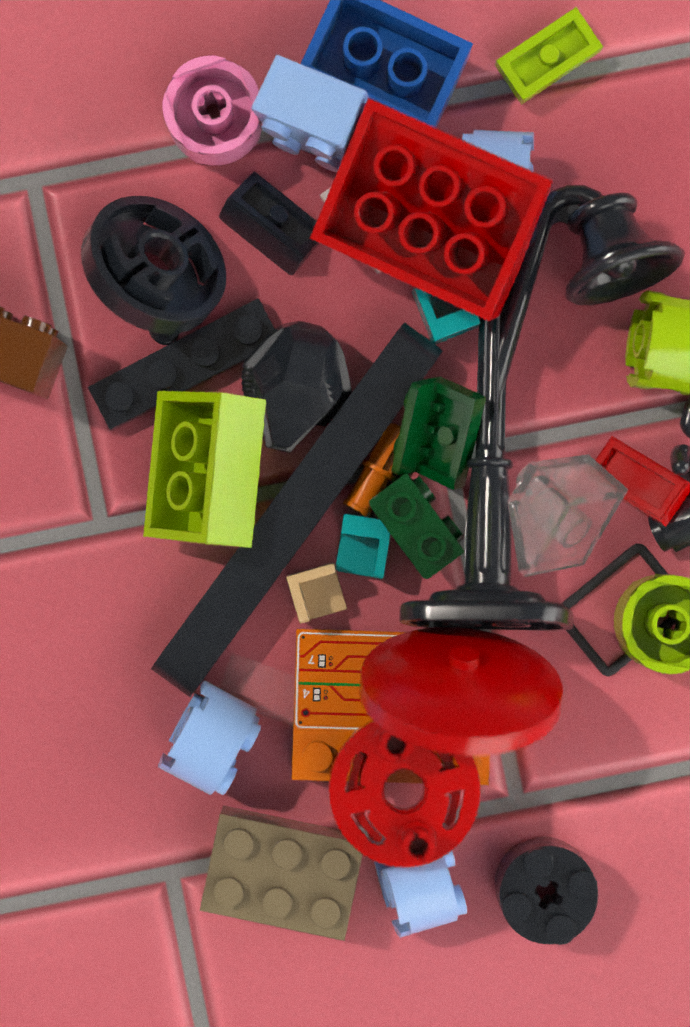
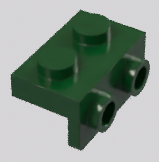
(438, 431)
(415, 525)

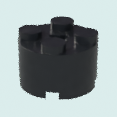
(556, 916)

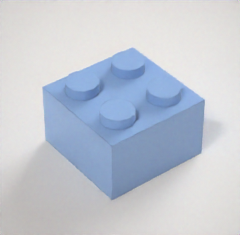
(309, 111)

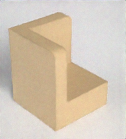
(316, 592)

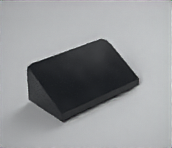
(270, 223)

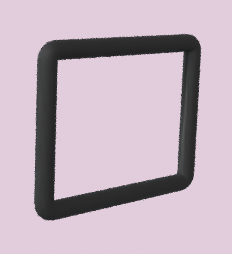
(592, 584)

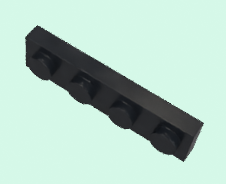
(181, 364)

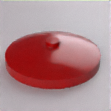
(461, 691)

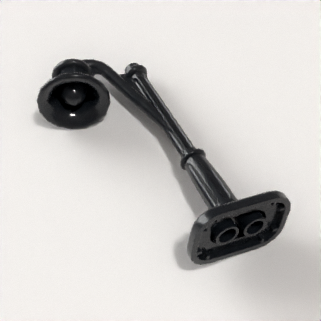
(615, 265)

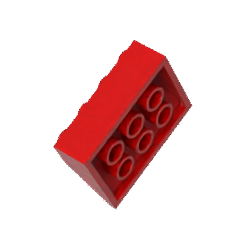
(432, 210)

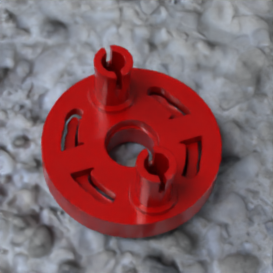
(411, 833)

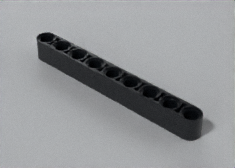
(296, 510)

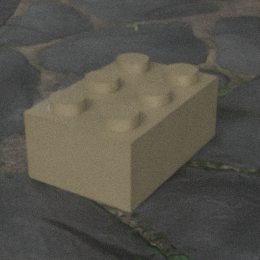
(281, 873)

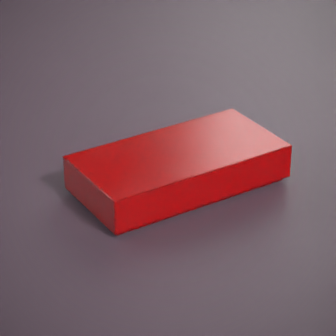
(650, 485)

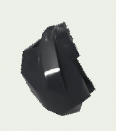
(301, 379)

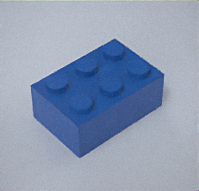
(389, 56)

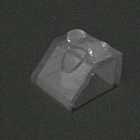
(561, 512)

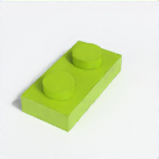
(548, 55)

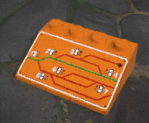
(330, 702)

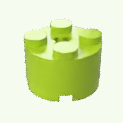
(637, 623)

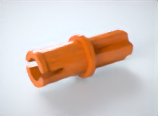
(375, 473)

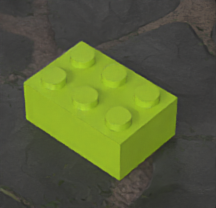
(204, 468)

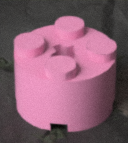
(185, 110)

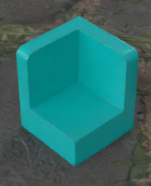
(443, 318)
(363, 546)

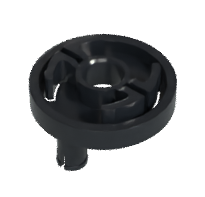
(135, 288)

